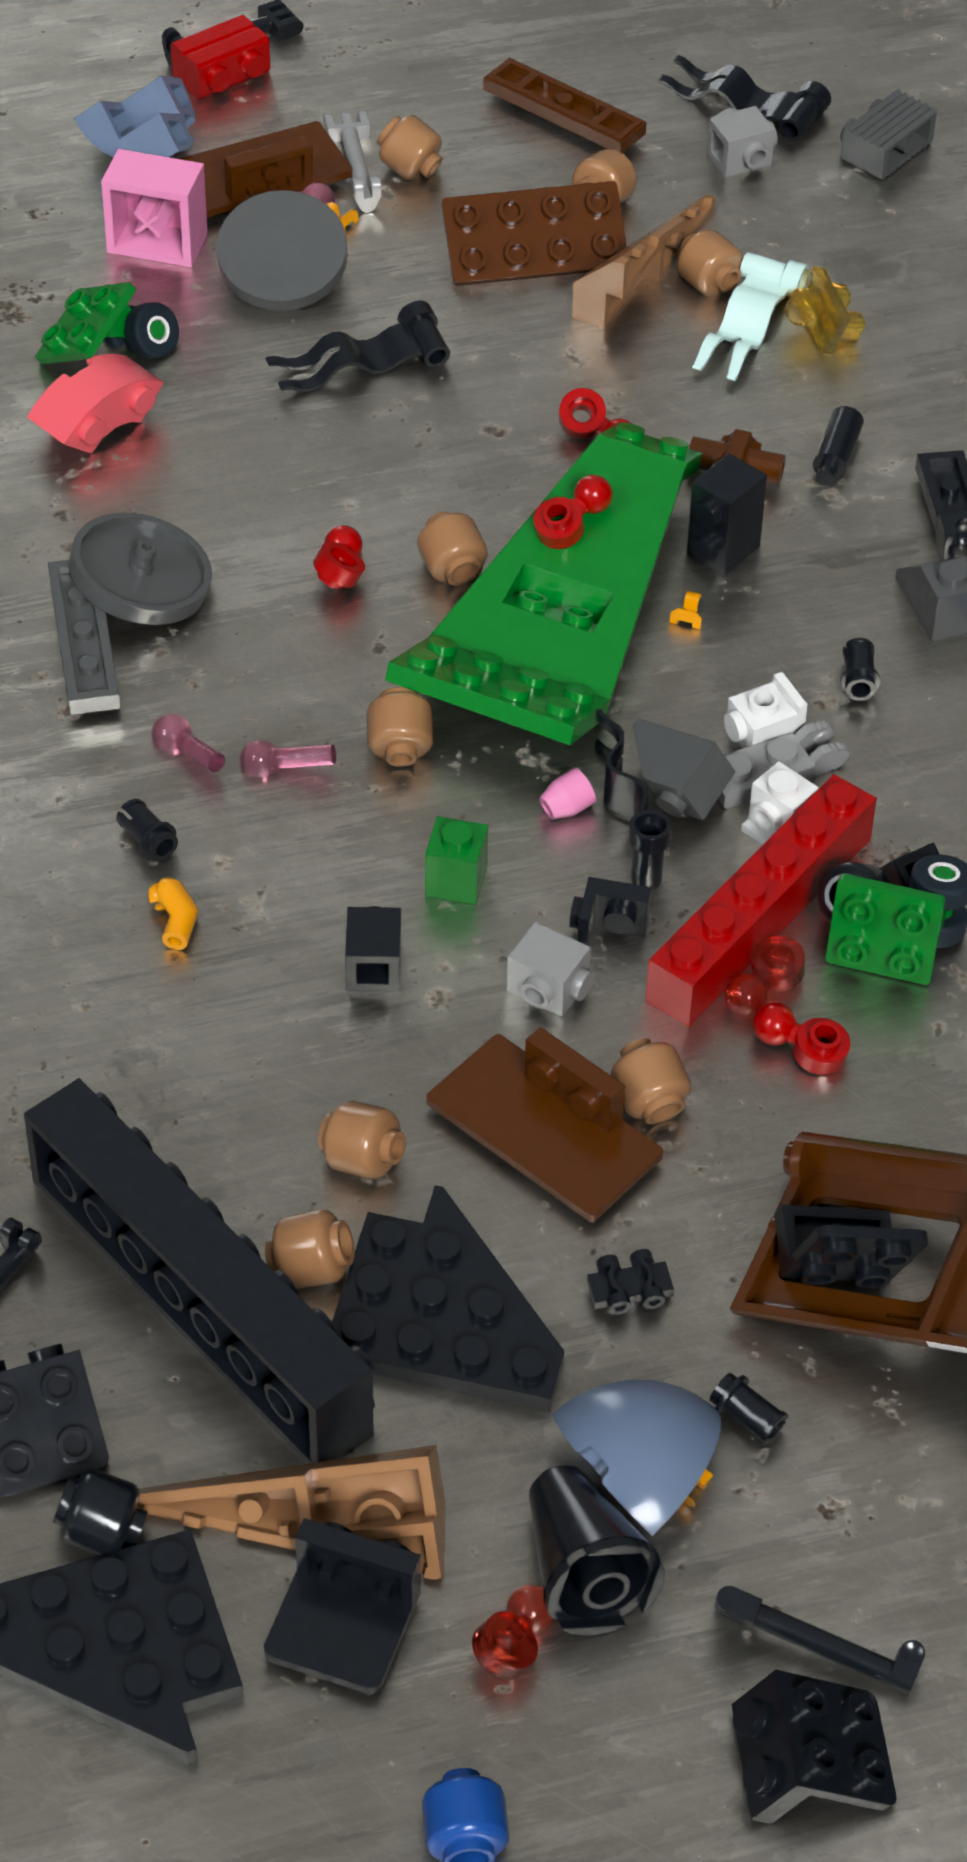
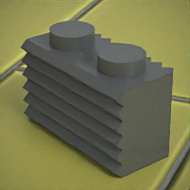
(888, 134)

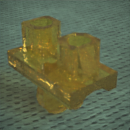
(825, 312)

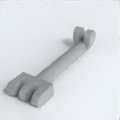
(365, 188)

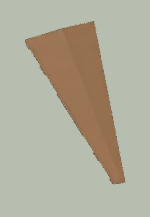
(606, 287)
(372, 1495)

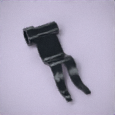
(791, 109)
(411, 338)
(629, 796)

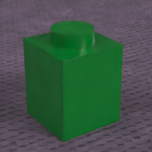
(456, 860)

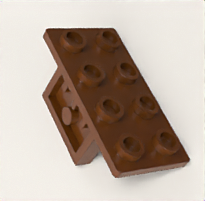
(270, 163)
(532, 232)
(549, 1119)

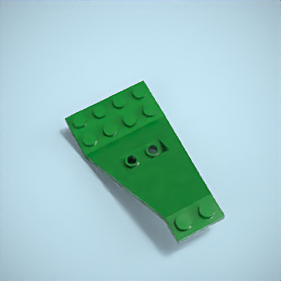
(551, 626)

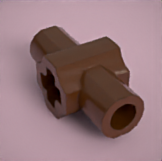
(744, 447)

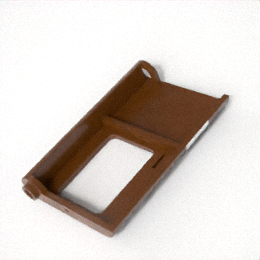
(877, 1178)

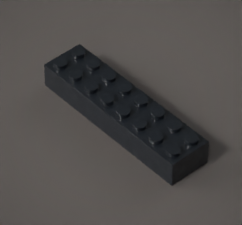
(201, 1274)

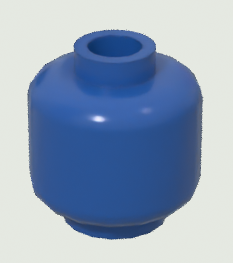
(465, 1817)

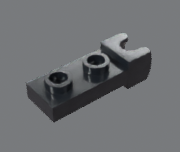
(945, 492)

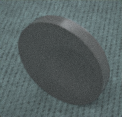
(282, 250)
(140, 568)

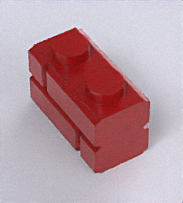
(221, 56)

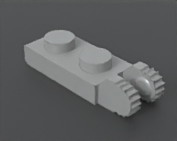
(789, 750)

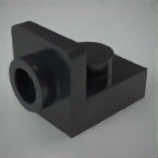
(611, 907)

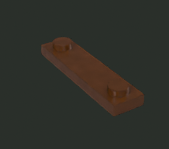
(564, 105)

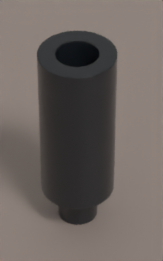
(837, 444)

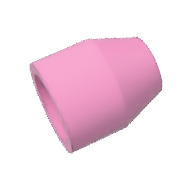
(567, 795)

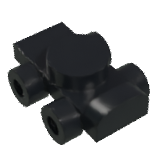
(630, 1287)

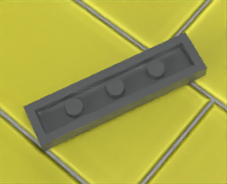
(83, 646)

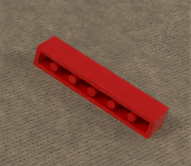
(759, 900)

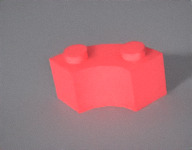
(96, 401)

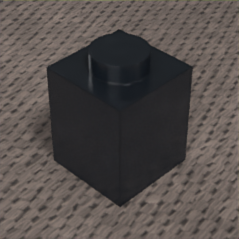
(373, 949)

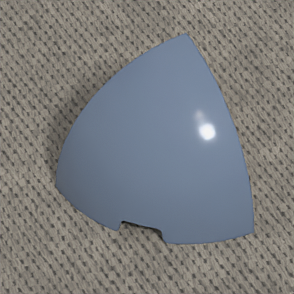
(146, 122)
(644, 1443)

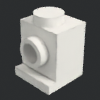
(765, 712)
(774, 800)

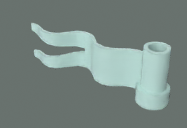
(752, 306)

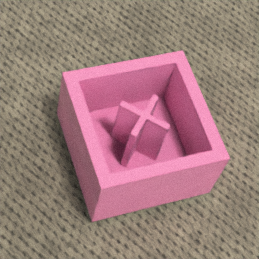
(154, 208)

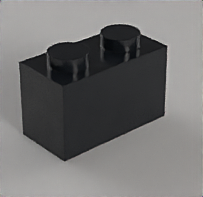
(726, 514)

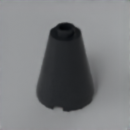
(589, 1555)

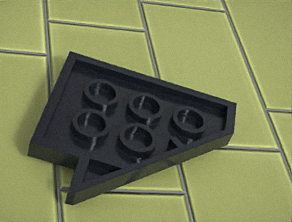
(444, 1311)
(123, 1641)

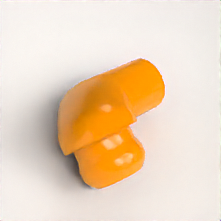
(181, 909)

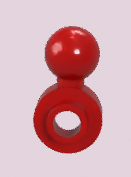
(591, 402)
(591, 496)
(339, 558)
(777, 1024)

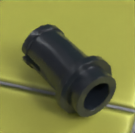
(860, 677)
(154, 837)
(748, 1407)

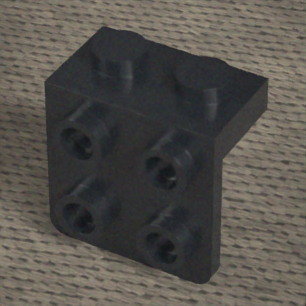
(843, 1245)
(47, 1421)
(345, 1606)
(808, 1741)

